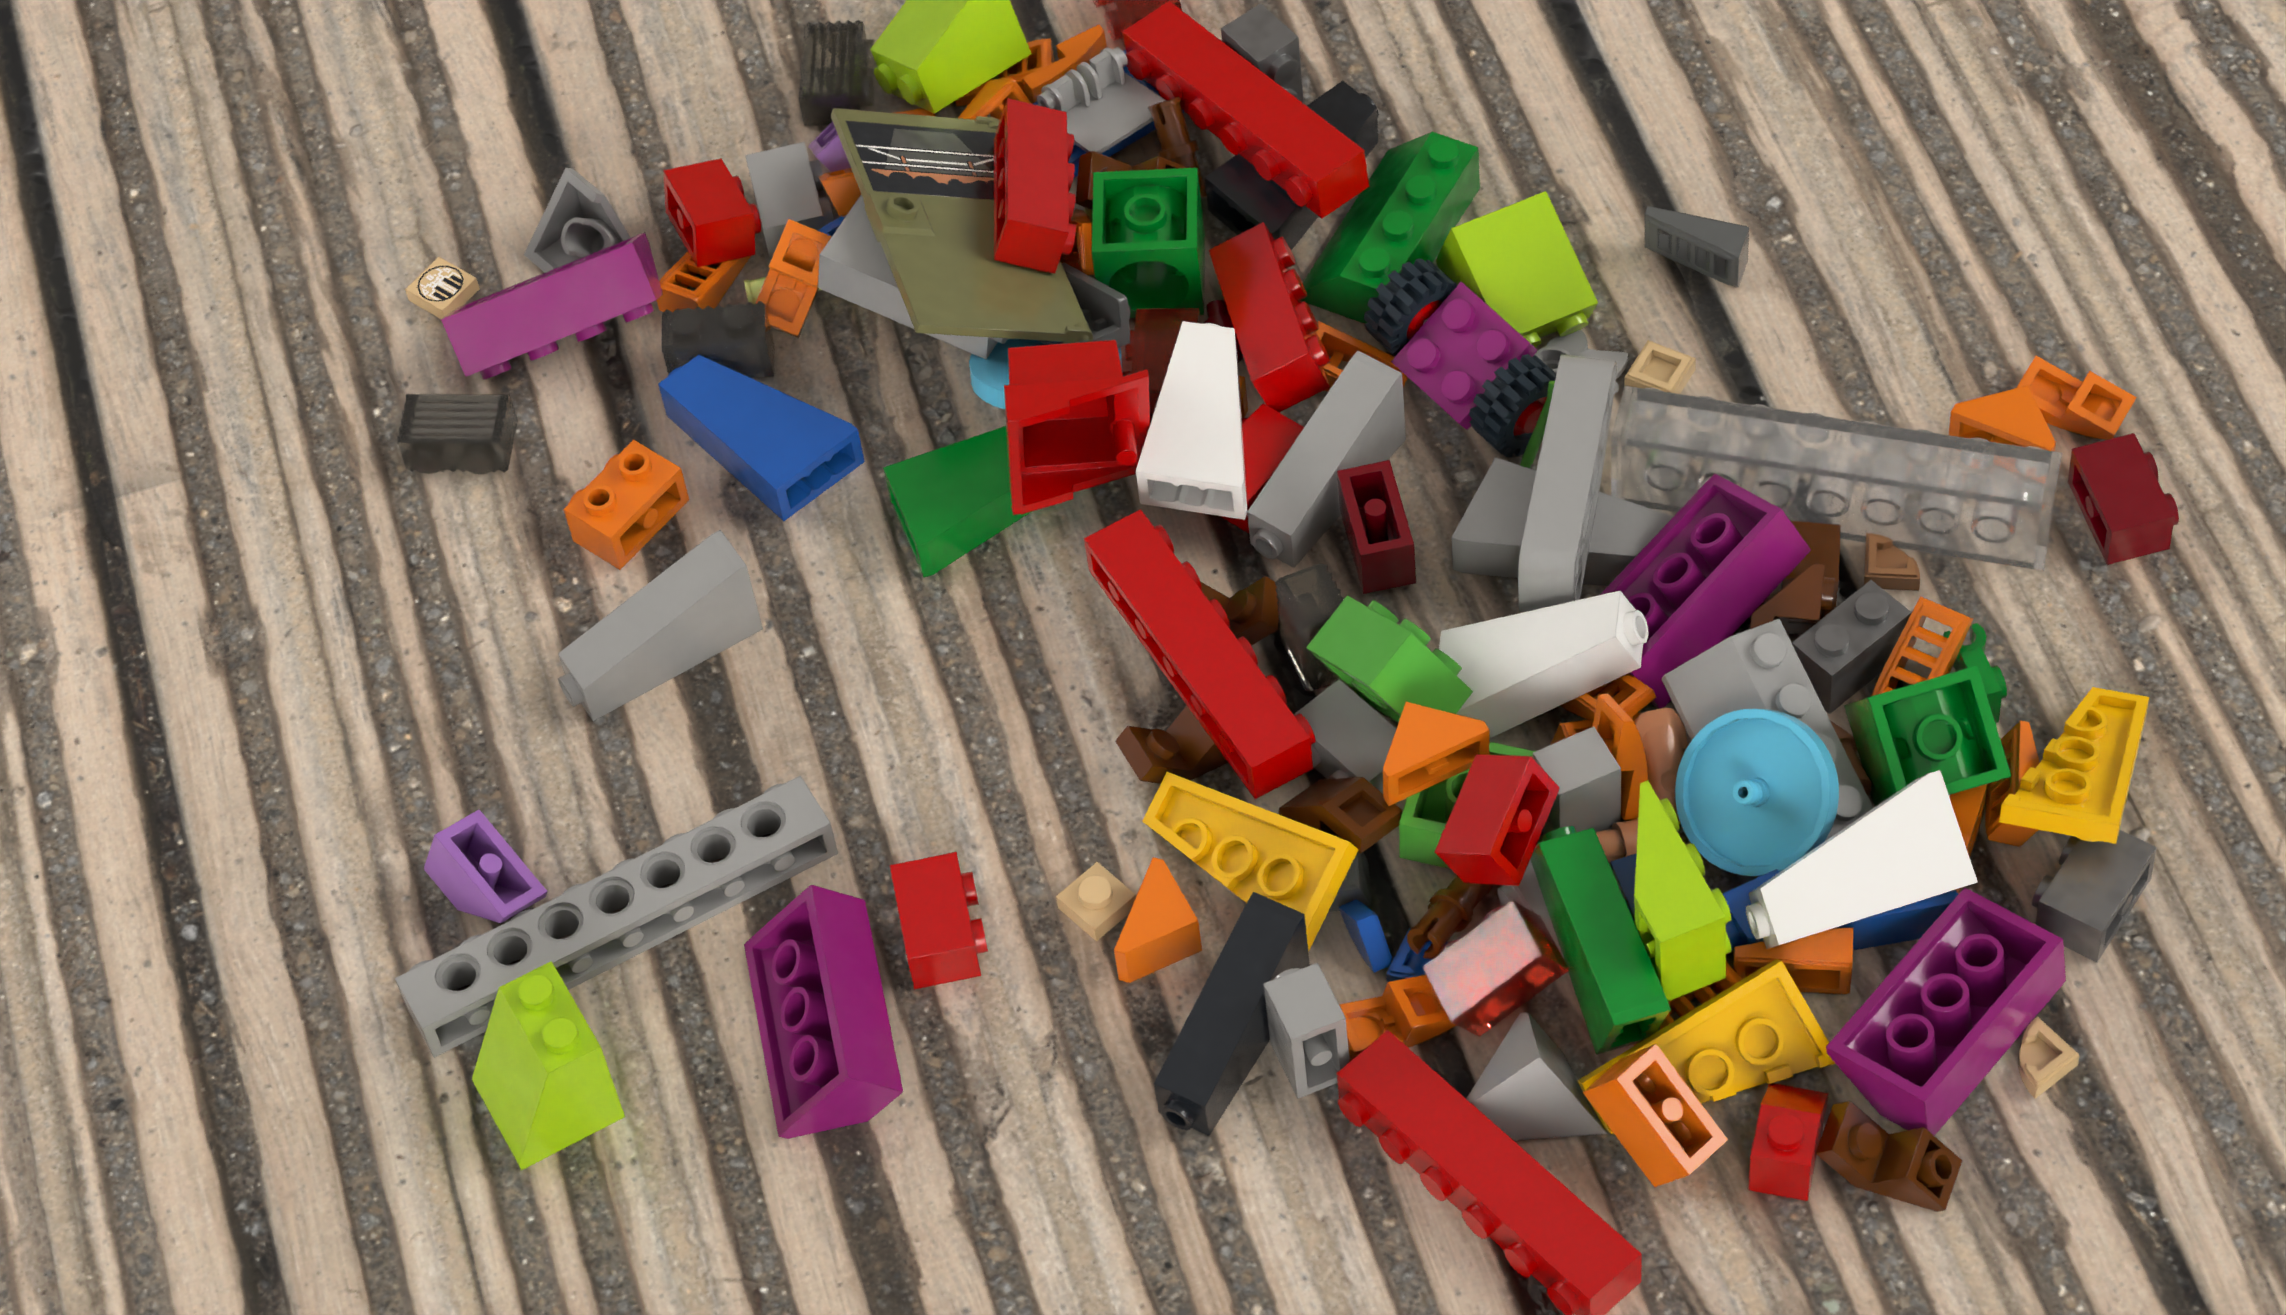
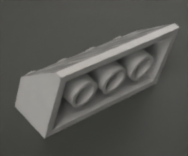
(1762, 673)

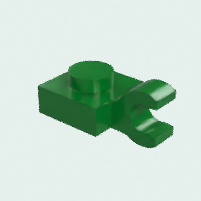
(1992, 677)

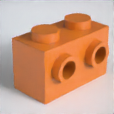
(626, 504)
(1655, 1116)

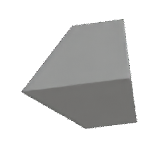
(574, 224)
(1532, 1088)

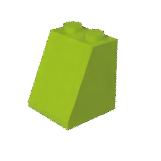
(946, 49)
(1522, 268)
(543, 1069)

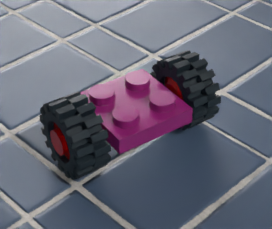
(1461, 354)

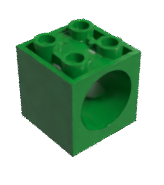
(1150, 237)
(1929, 729)

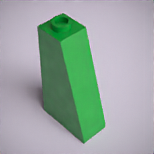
(952, 498)
(1598, 940)

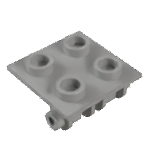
(1100, 101)

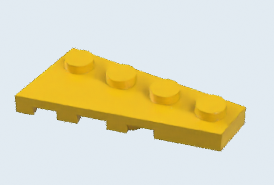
(2085, 772)
(1252, 848)
(1738, 1038)

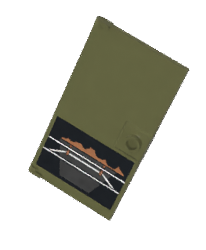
(933, 213)

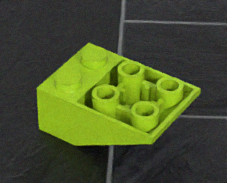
(1674, 907)

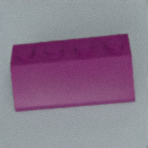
(553, 306)
(1706, 575)
(1949, 1011)
(822, 1014)

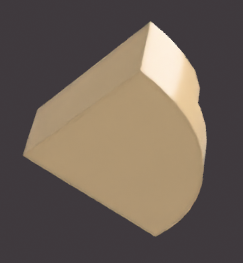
(2044, 1058)

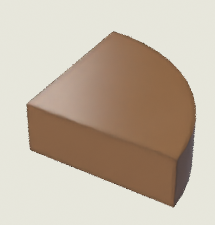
(1889, 565)

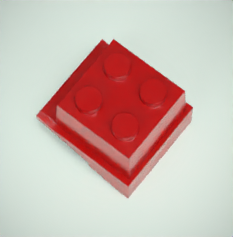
(1071, 421)

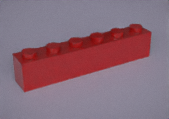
(1246, 110)
(1200, 653)
(1488, 1179)

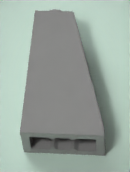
(859, 272)
(1352, 427)
(1495, 521)
(663, 629)

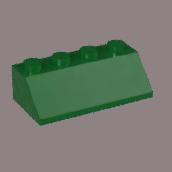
(1399, 218)

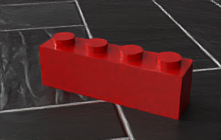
(1033, 187)
(1270, 318)

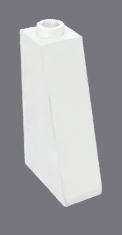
(1196, 433)
(1544, 657)
(1878, 863)

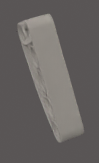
(1566, 484)

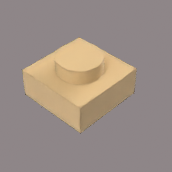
(1096, 901)

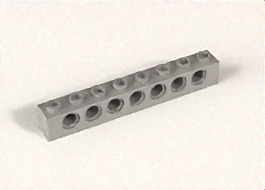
(648, 917)

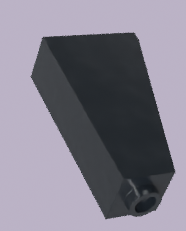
(1245, 199)
(1230, 1016)

